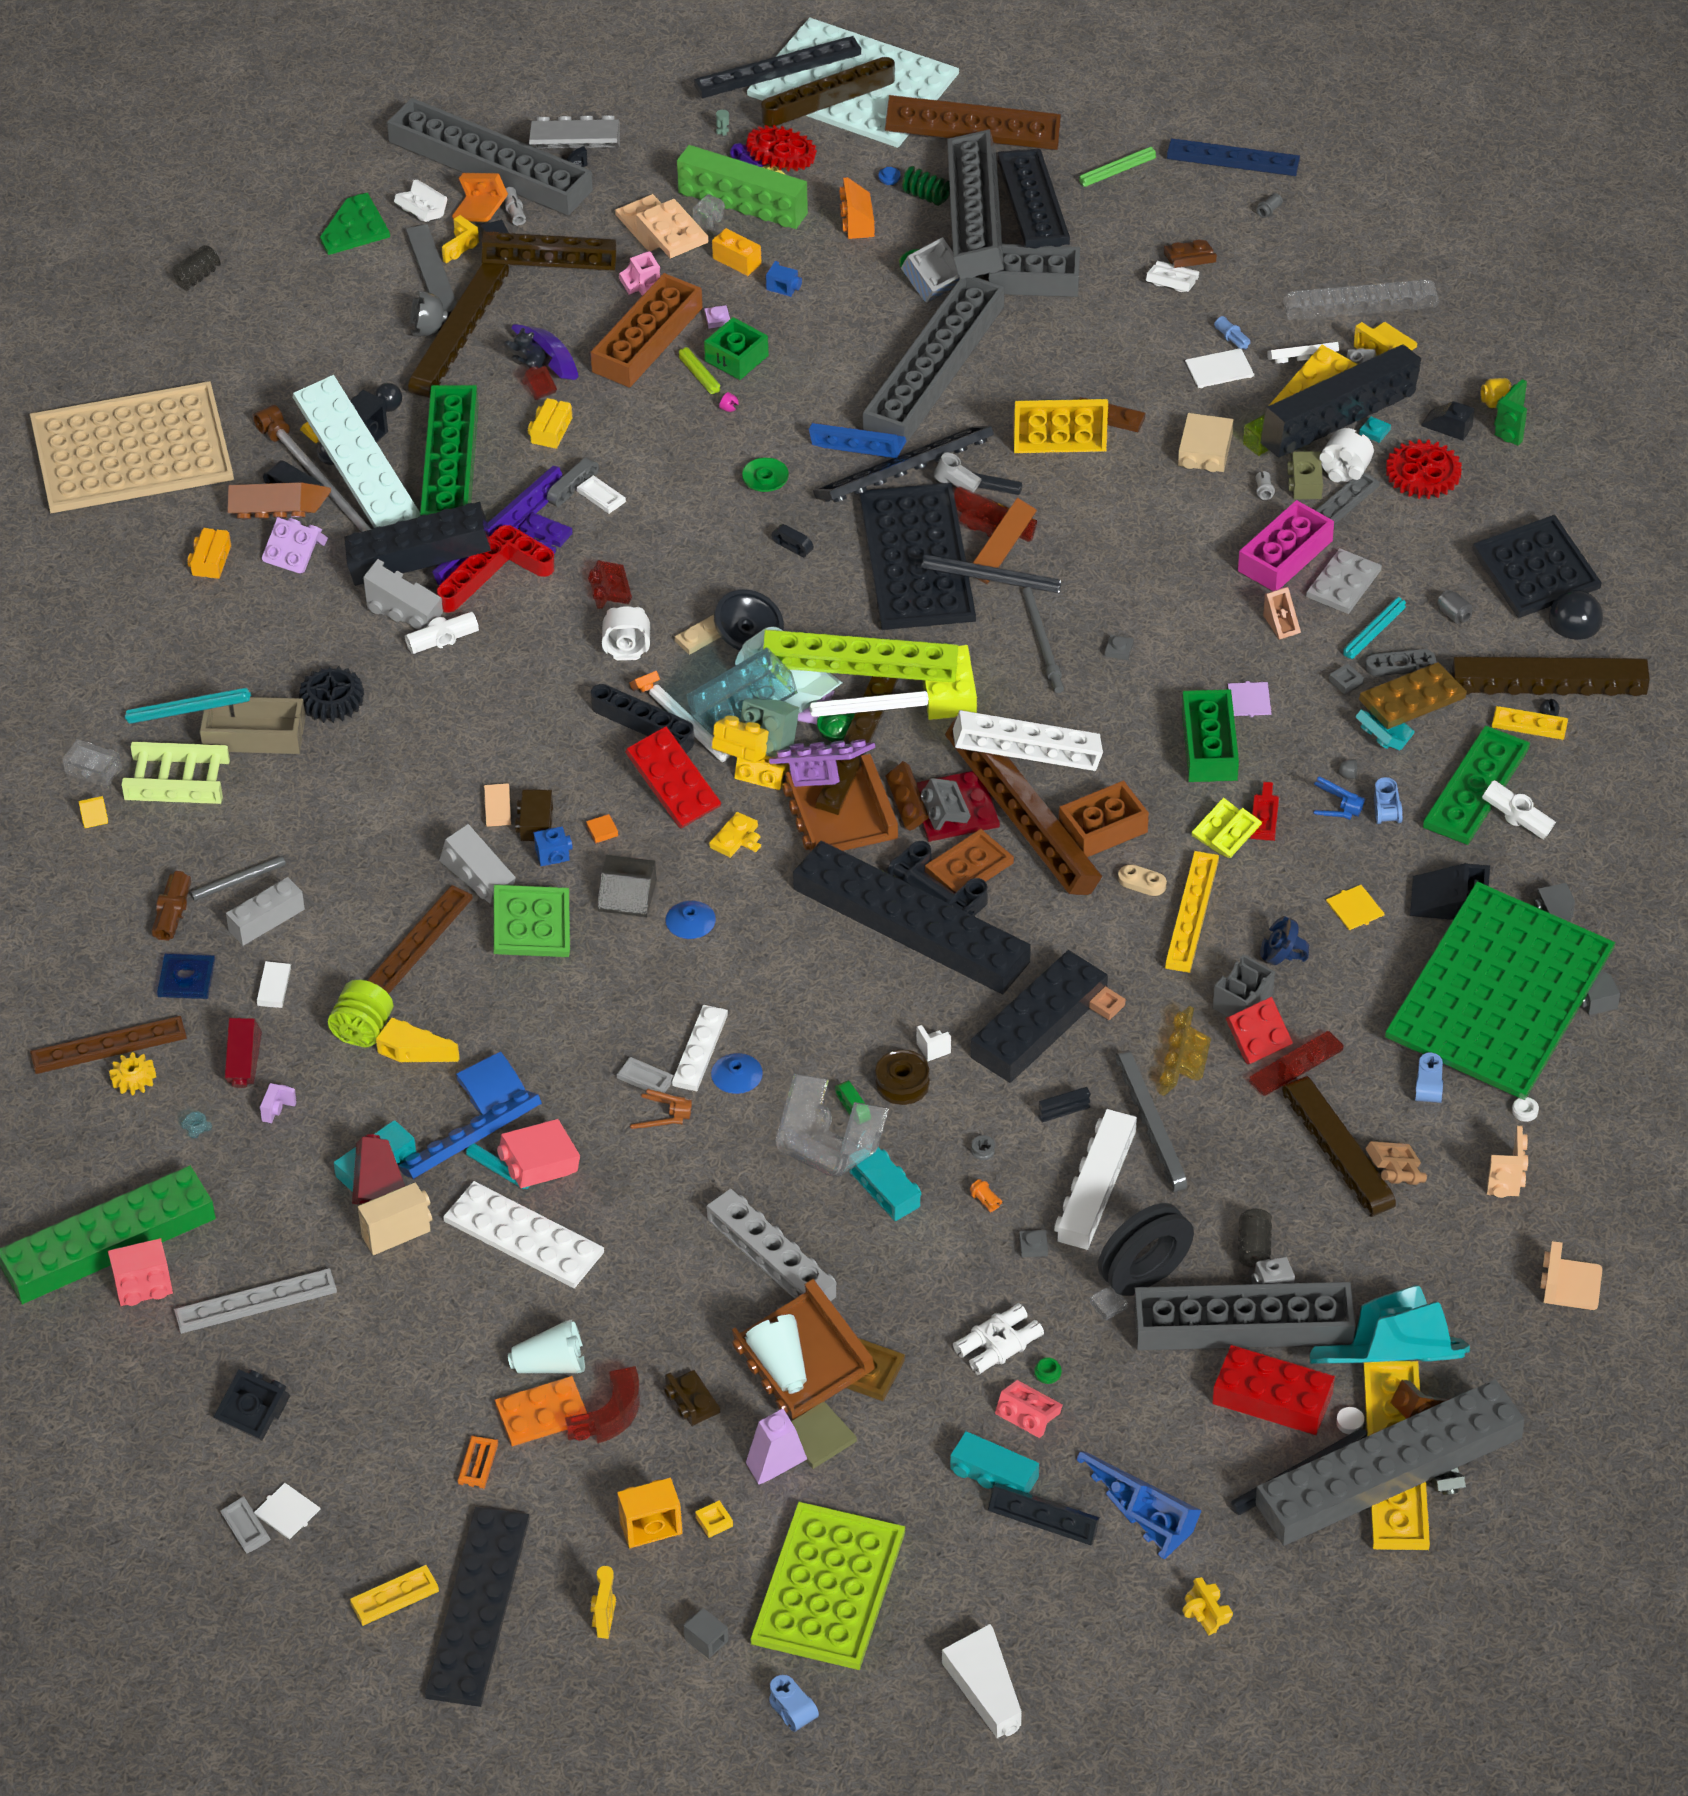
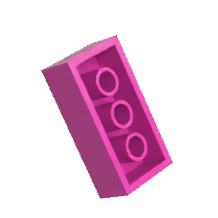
(1286, 546)

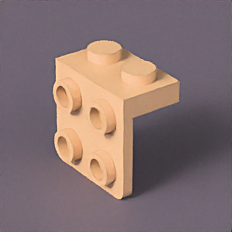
(1508, 1172)
(1570, 1281)

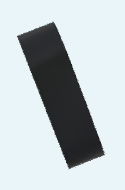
(792, 540)

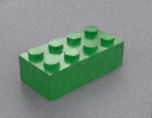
(1210, 735)

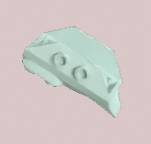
(809, 684)

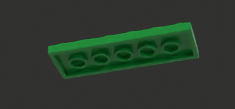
(1461, 806)

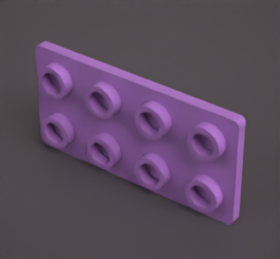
(817, 762)

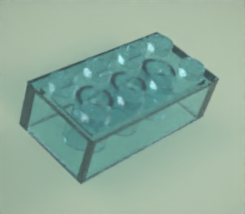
(754, 678)

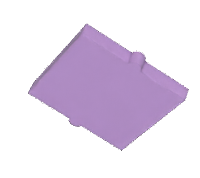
(1250, 698)

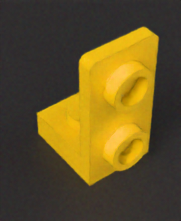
(466, 238)

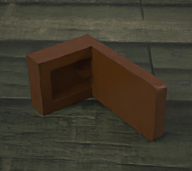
(1412, 1401)

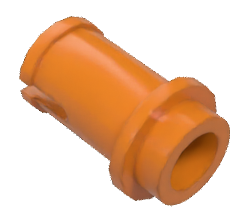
(987, 1197)

